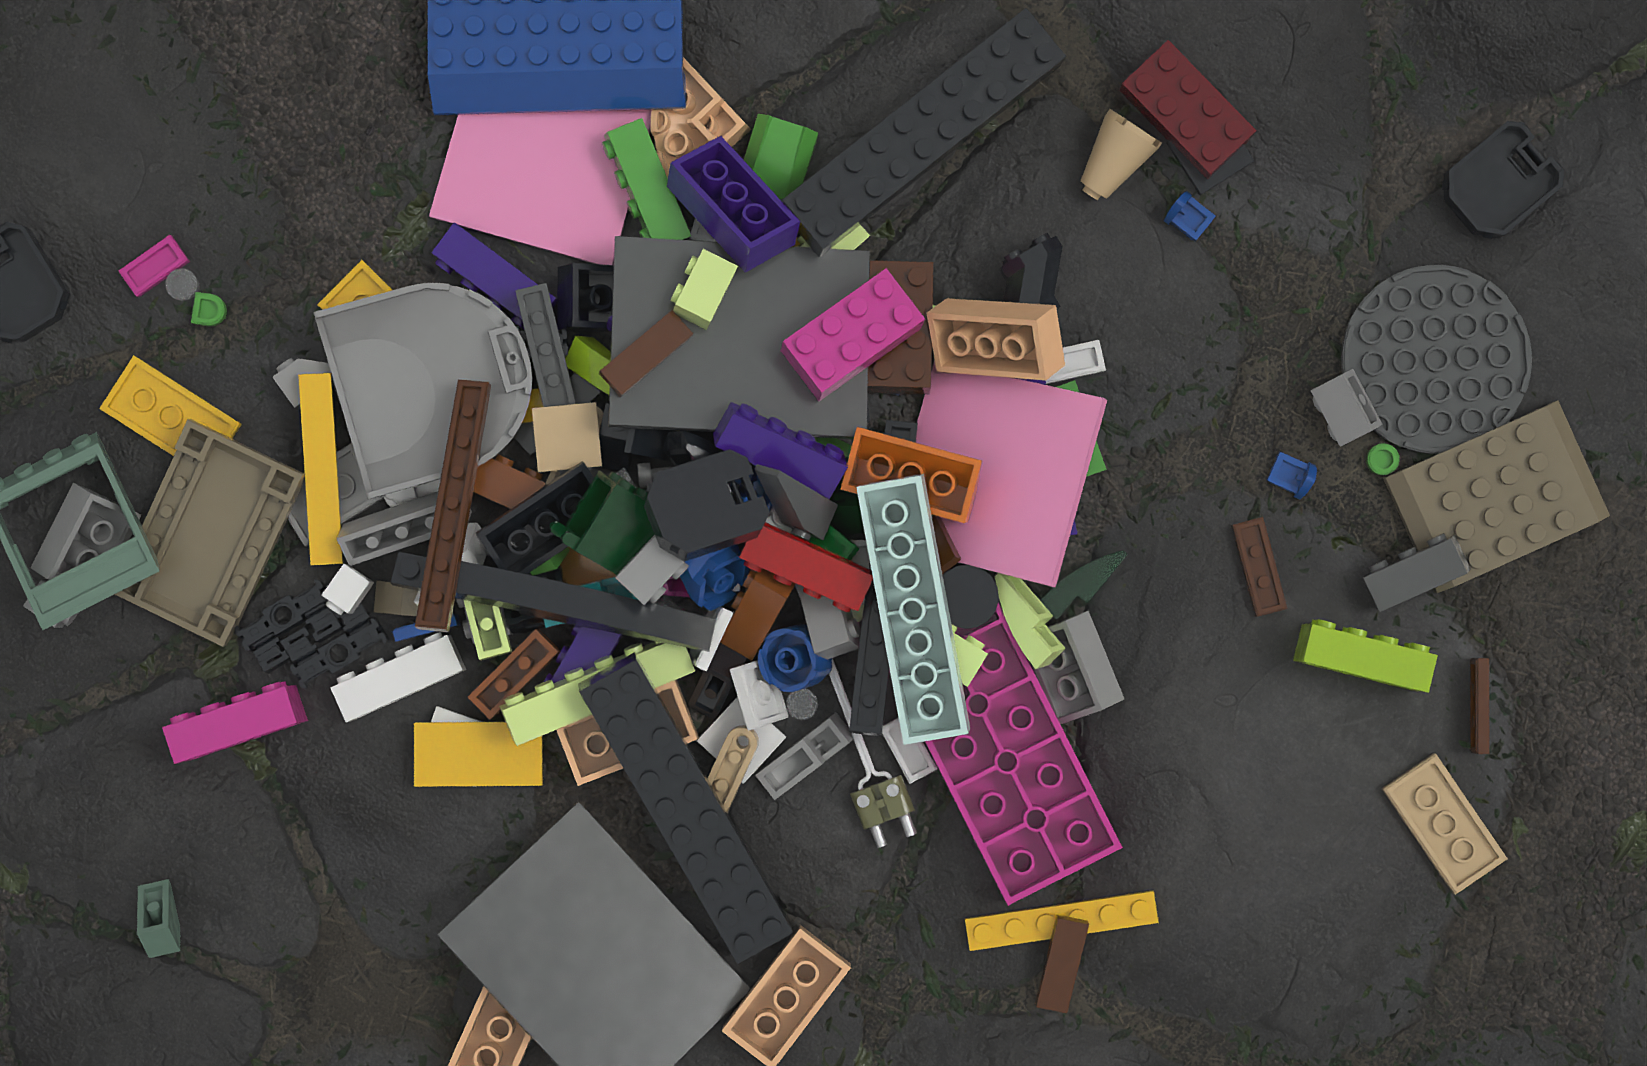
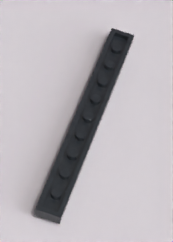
(872, 661)

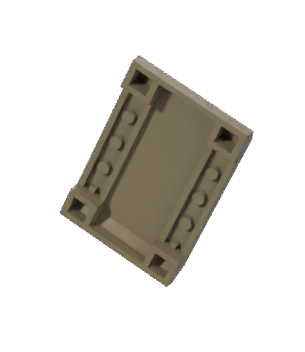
(1501, 492)
(213, 531)

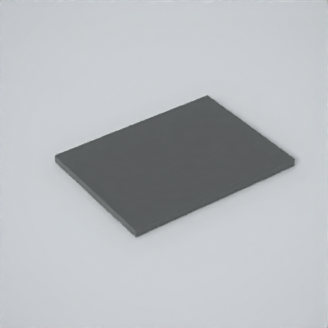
(741, 349)
(592, 953)

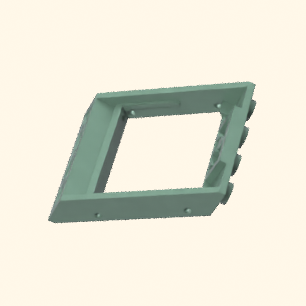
(96, 577)

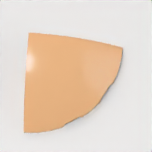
(701, 121)

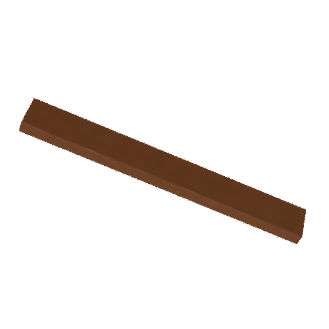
(453, 506)

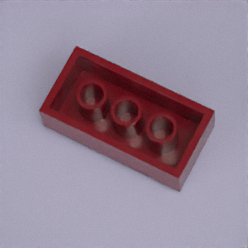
(1187, 109)

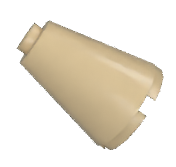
(1116, 155)

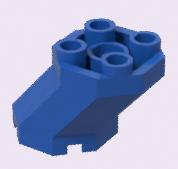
(714, 576)

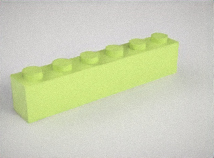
(561, 702)

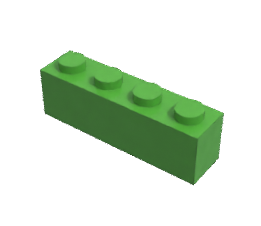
(645, 182)

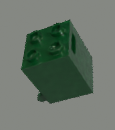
(608, 522)

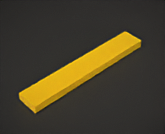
(320, 468)

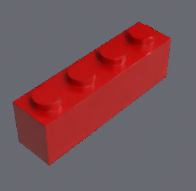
(809, 566)

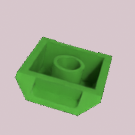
(780, 153)

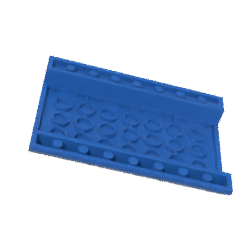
(555, 55)

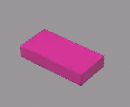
(154, 266)

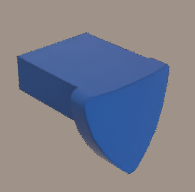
(1189, 216)
(1292, 475)

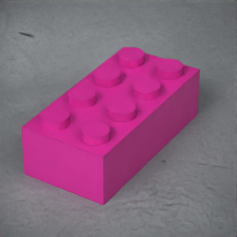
(852, 334)
(230, 725)

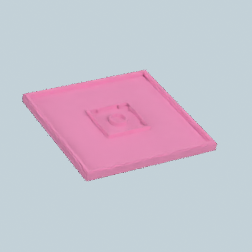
(537, 180)
(1032, 470)

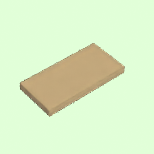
(1444, 823)

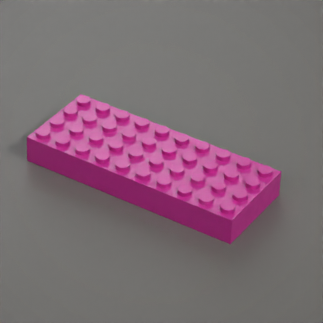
(1020, 775)

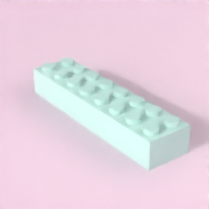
(913, 609)

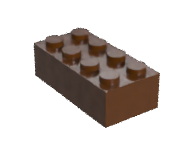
(908, 365)

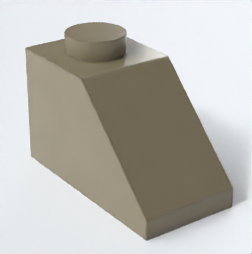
(394, 599)

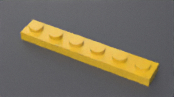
(1039, 922)

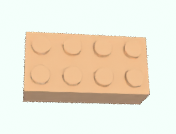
(996, 338)
(591, 753)
(786, 997)
(490, 1037)

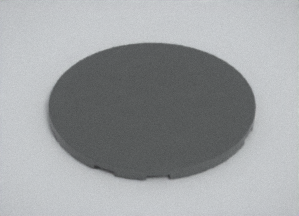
(1438, 356)

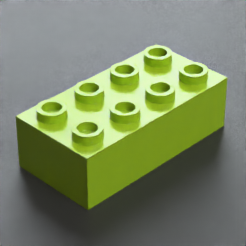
(1364, 657)

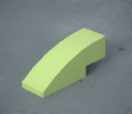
(1027, 621)

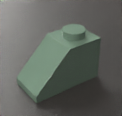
(157, 919)

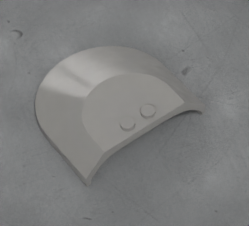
(399, 375)

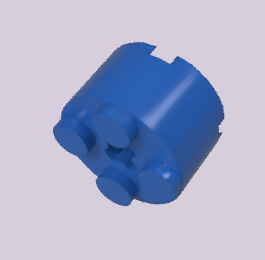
(789, 659)

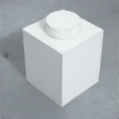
(346, 590)

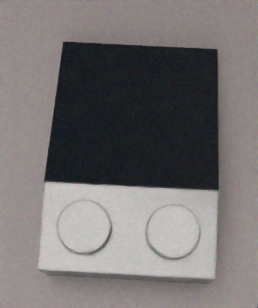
(584, 297)

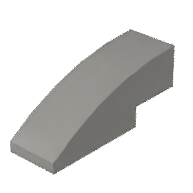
(805, 756)

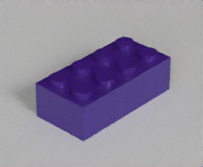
(733, 203)

